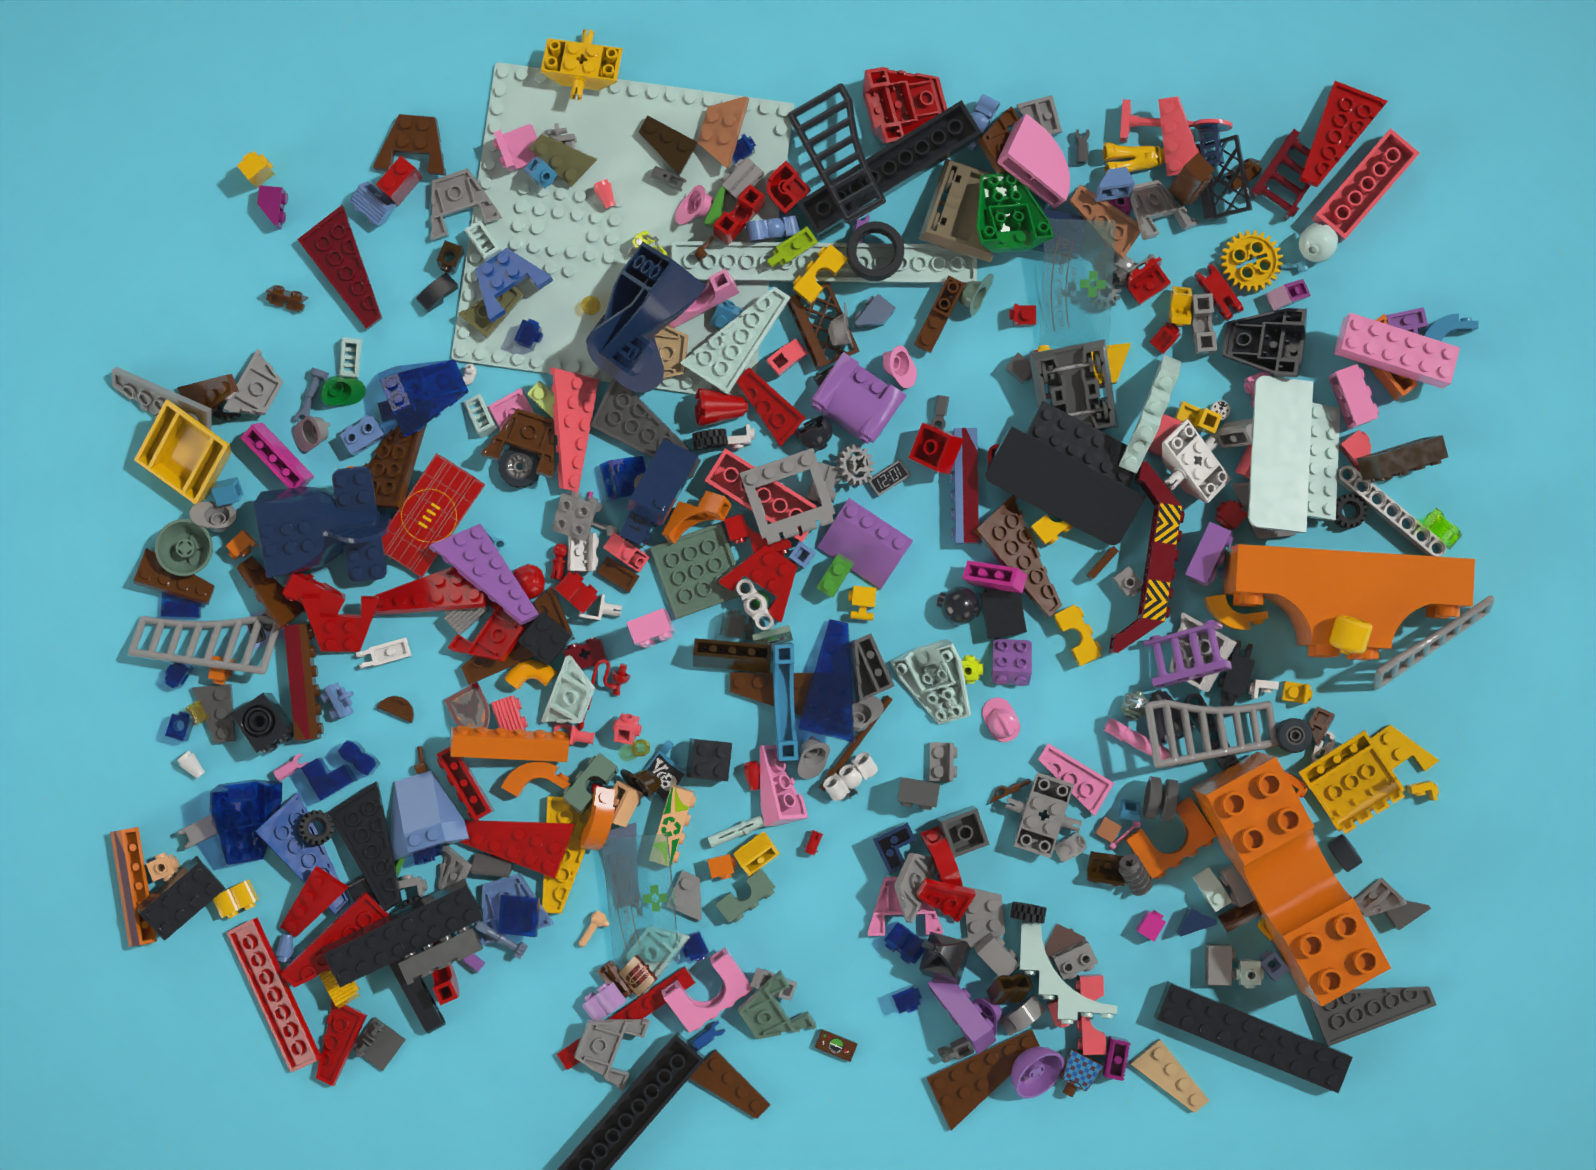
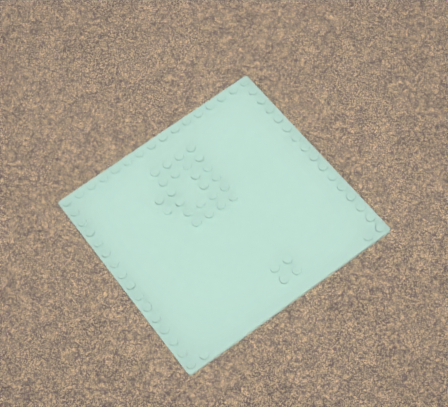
(572, 232)

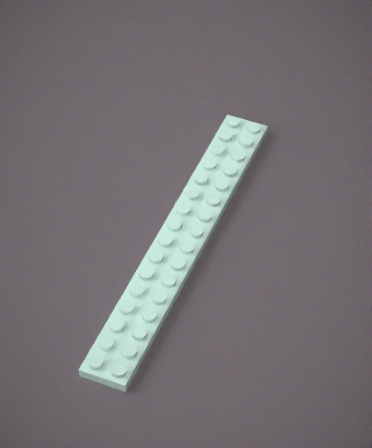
(749, 262)

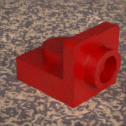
(1023, 315)
(1165, 337)

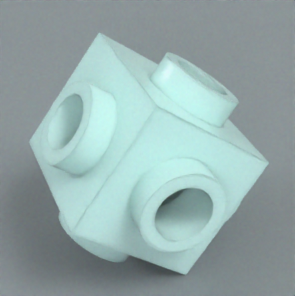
(1246, 966)

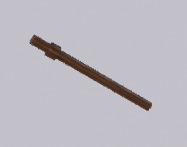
(853, 746)

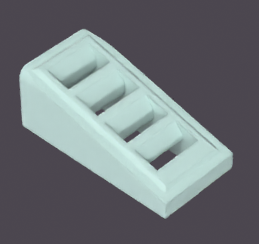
(488, 251)
(350, 340)
(486, 426)

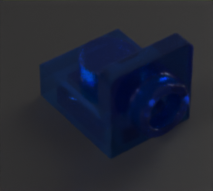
(744, 148)

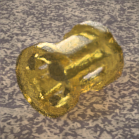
(197, 712)
(635, 747)

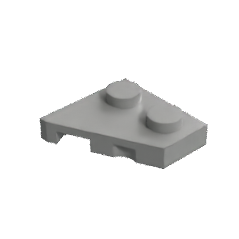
(687, 895)
(1379, 898)

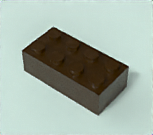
(1403, 458)

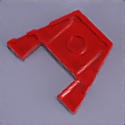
(769, 571)
(340, 631)
(495, 638)

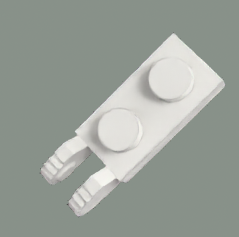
(386, 653)

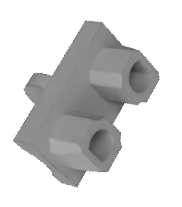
(568, 139)

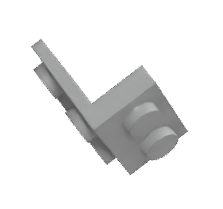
(576, 515)

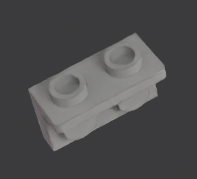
(941, 761)

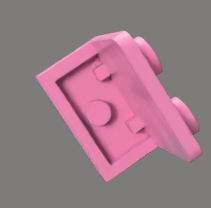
(515, 147)

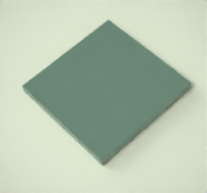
(693, 569)

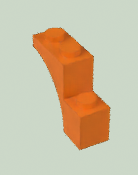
(710, 507)

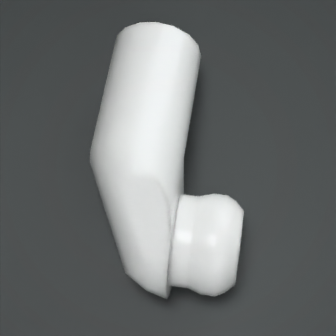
(469, 374)

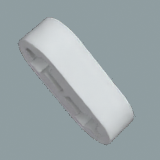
(1327, 748)

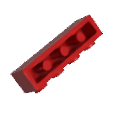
(466, 784)

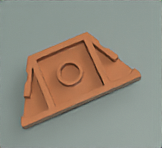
(722, 129)

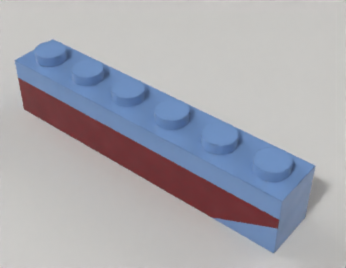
(965, 489)

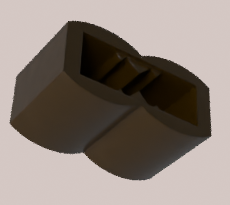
(1009, 989)

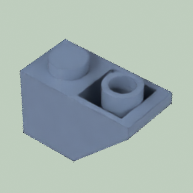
(875, 314)

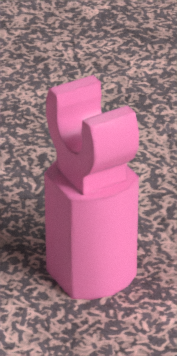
(288, 768)

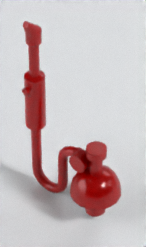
(618, 676)

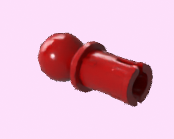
(560, 551)

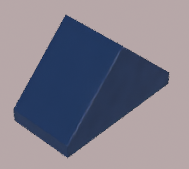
(1193, 922)

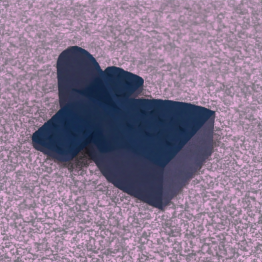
(643, 301)
(313, 526)

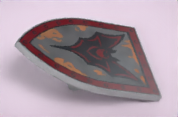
(469, 707)

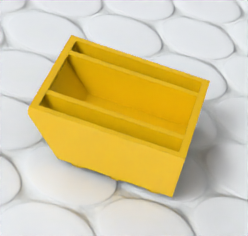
(183, 453)

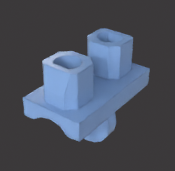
(339, 699)

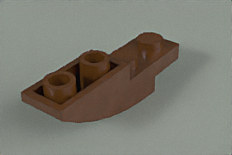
(939, 314)

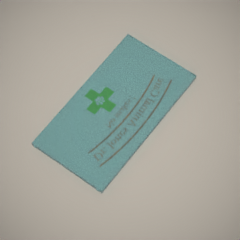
(1077, 282)
(641, 898)

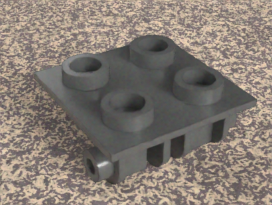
(378, 1044)

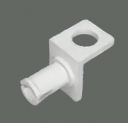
(604, 608)

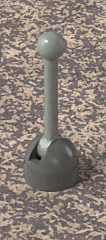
(1121, 275)

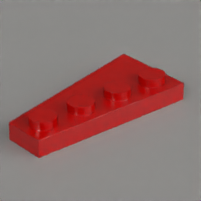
(774, 410)

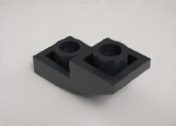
(433, 294)

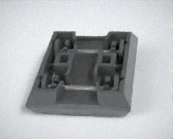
(1073, 382)

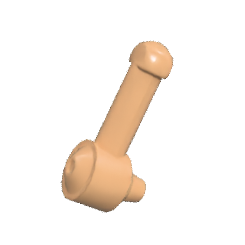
(597, 920)

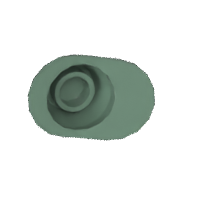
(974, 293)

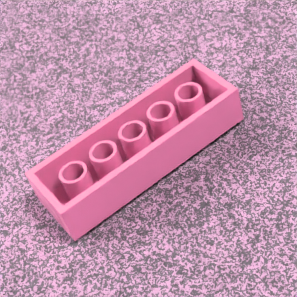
(1397, 350)

